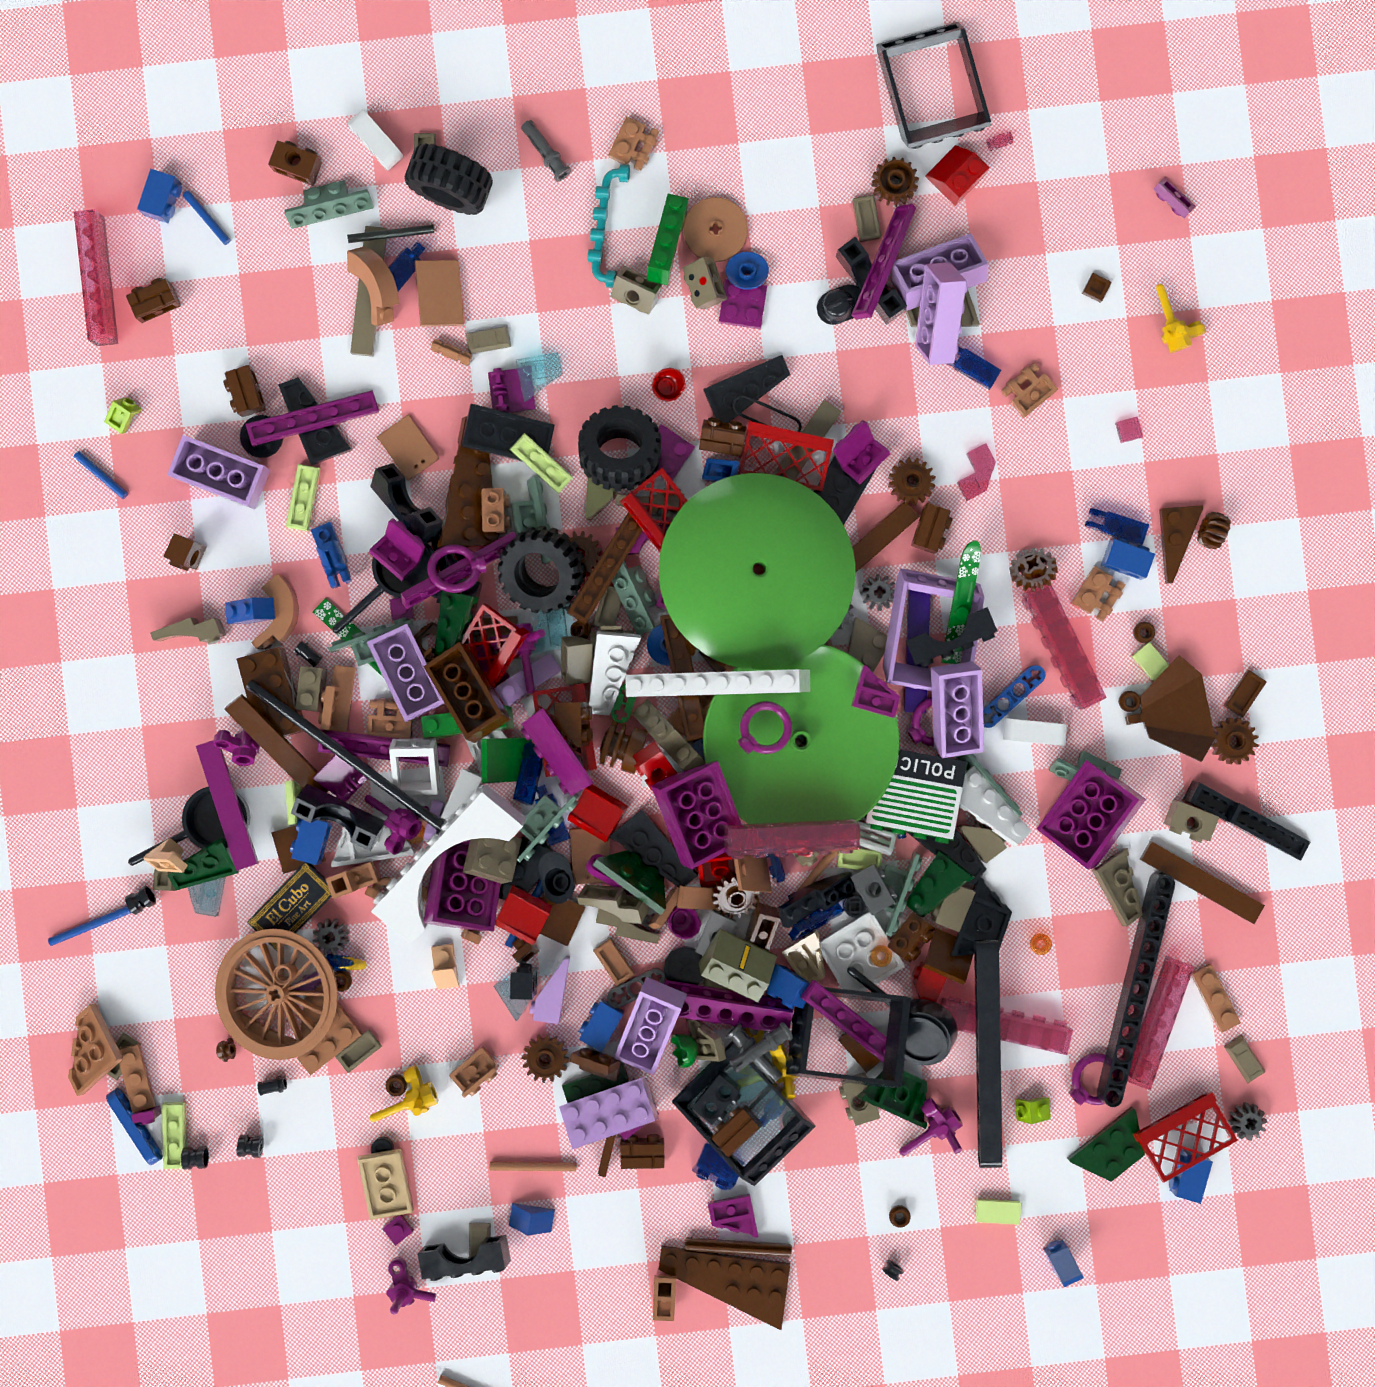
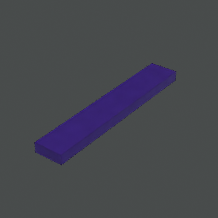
(917, 623)

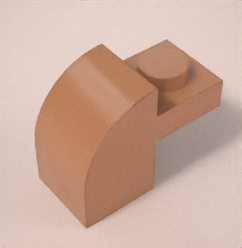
(353, 879)
(664, 1298)

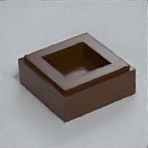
(1096, 287)

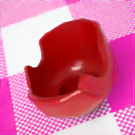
(668, 384)

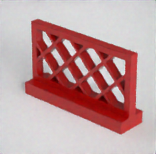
(790, 437)
(643, 517)
(506, 651)
(578, 695)
(1180, 1117)

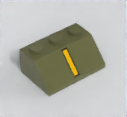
(738, 965)

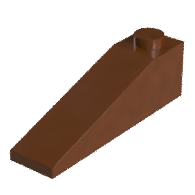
(763, 925)

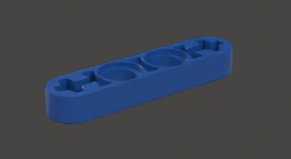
(1012, 698)
(137, 1132)

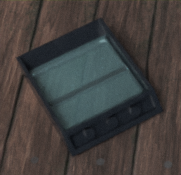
(781, 1118)

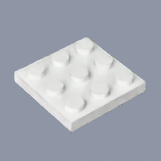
(852, 947)

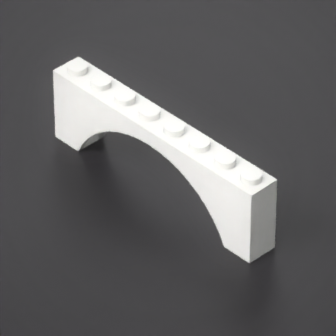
(718, 683)
(482, 817)

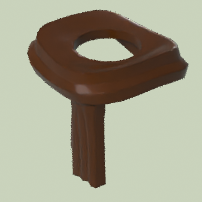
(430, 628)

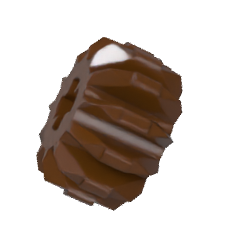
(1213, 530)

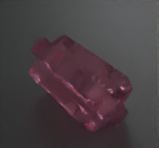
(999, 141)

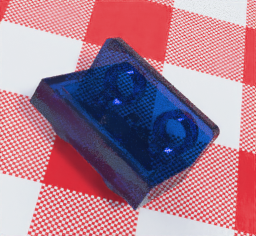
(714, 1168)

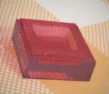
(1129, 429)

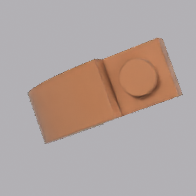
(378, 280)
(286, 613)

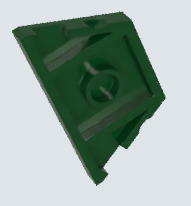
(636, 877)
(900, 1101)
(1111, 1149)

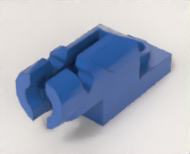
(331, 554)

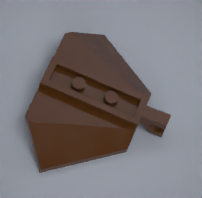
(1177, 711)

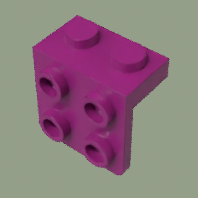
(860, 452)
(398, 549)

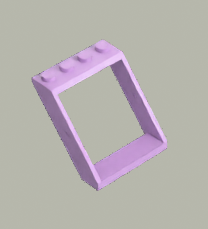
(912, 675)

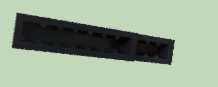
(1246, 820)

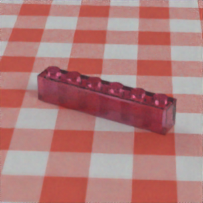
(95, 277)
(1064, 647)
(792, 838)
(1159, 1021)
(1015, 1026)

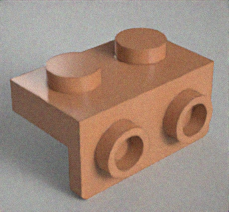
(495, 510)
(474, 1072)

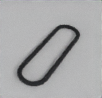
(765, 405)

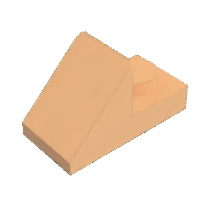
(167, 857)
(445, 966)

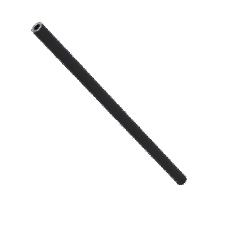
(345, 755)

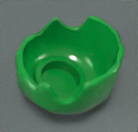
(685, 1049)

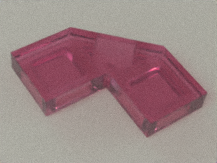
(983, 465)

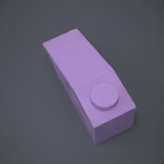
(515, 688)
(550, 1000)

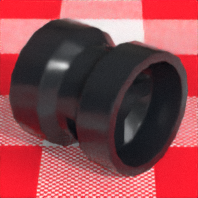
(140, 900)
(854, 906)
(250, 1146)
(195, 1158)

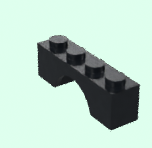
(857, 264)
(391, 489)
(978, 626)
(316, 805)
(438, 1261)

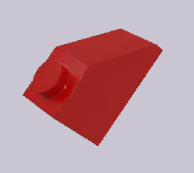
(927, 983)

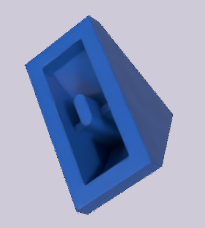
(719, 469)
(531, 1219)

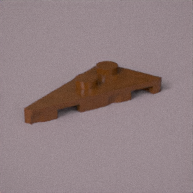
(1176, 532)

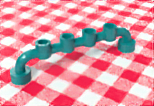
(600, 214)

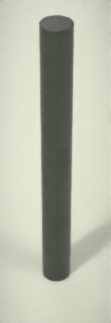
(391, 233)

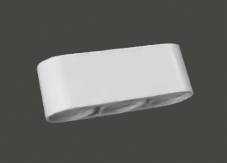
(375, 140)
(1035, 732)

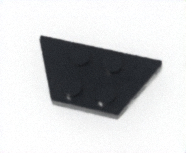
(984, 920)

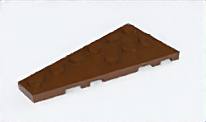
(464, 498)
(742, 1282)

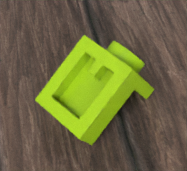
(121, 414)

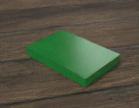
(501, 759)

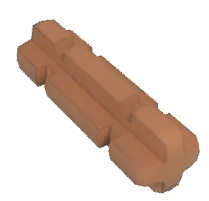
(451, 352)

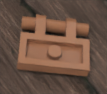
(627, 141)
(1033, 395)
(1092, 590)
(388, 725)

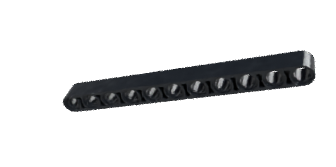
(1140, 998)
(988, 1052)

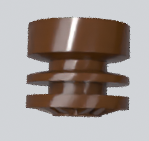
(622, 746)

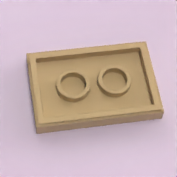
(385, 1184)

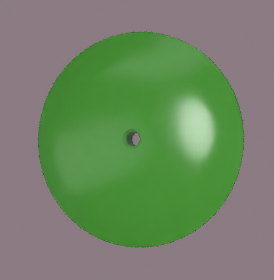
(750, 616)
(833, 775)

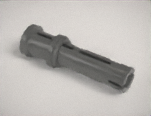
(551, 157)
(744, 1042)
(769, 1042)

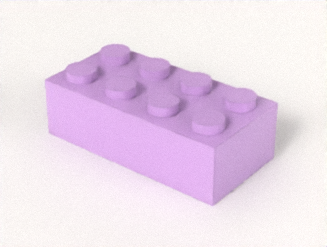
(961, 252)
(940, 313)
(218, 472)
(404, 672)
(957, 709)
(650, 1025)
(609, 1112)

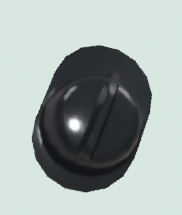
(838, 304)
(556, 877)

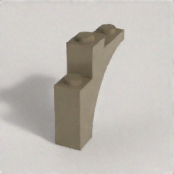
(667, 736)

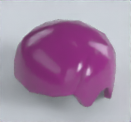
(684, 923)

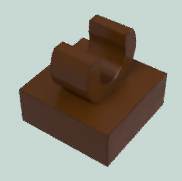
(524, 951)

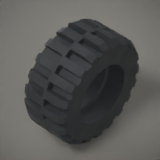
(448, 179)
(613, 424)
(520, 584)

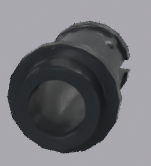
(308, 653)
(273, 1085)

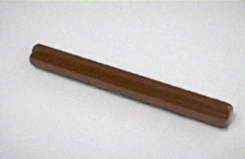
(738, 1247)

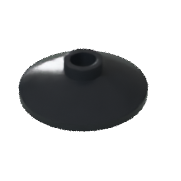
(262, 450)

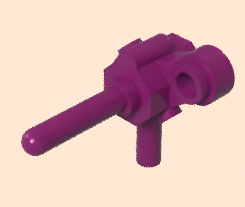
(525, 652)
(241, 746)
(401, 822)
(942, 1125)
(404, 1287)

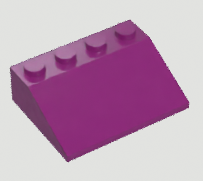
(556, 752)
(695, 812)
(1090, 814)
(458, 897)

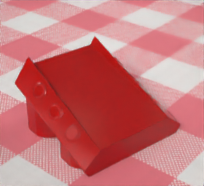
(597, 812)
(523, 915)

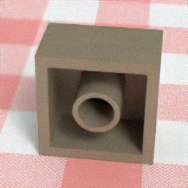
(492, 858)

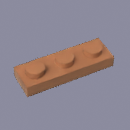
(1215, 998)
(136, 1078)

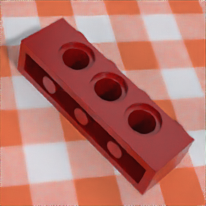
(650, 759)

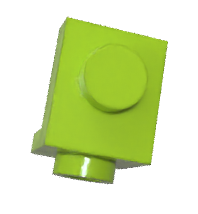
(1033, 1110)

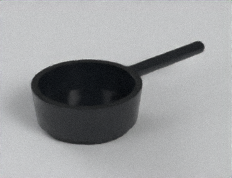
(390, 584)
(199, 822)
(930, 1027)

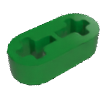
(618, 703)

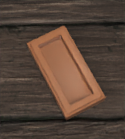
(695, 898)
(671, 901)
(614, 962)

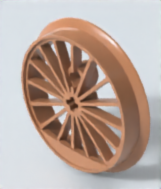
(261, 1038)

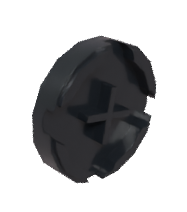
(683, 966)

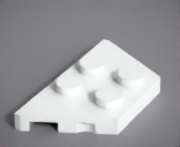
(350, 853)

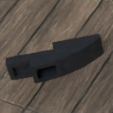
(818, 895)

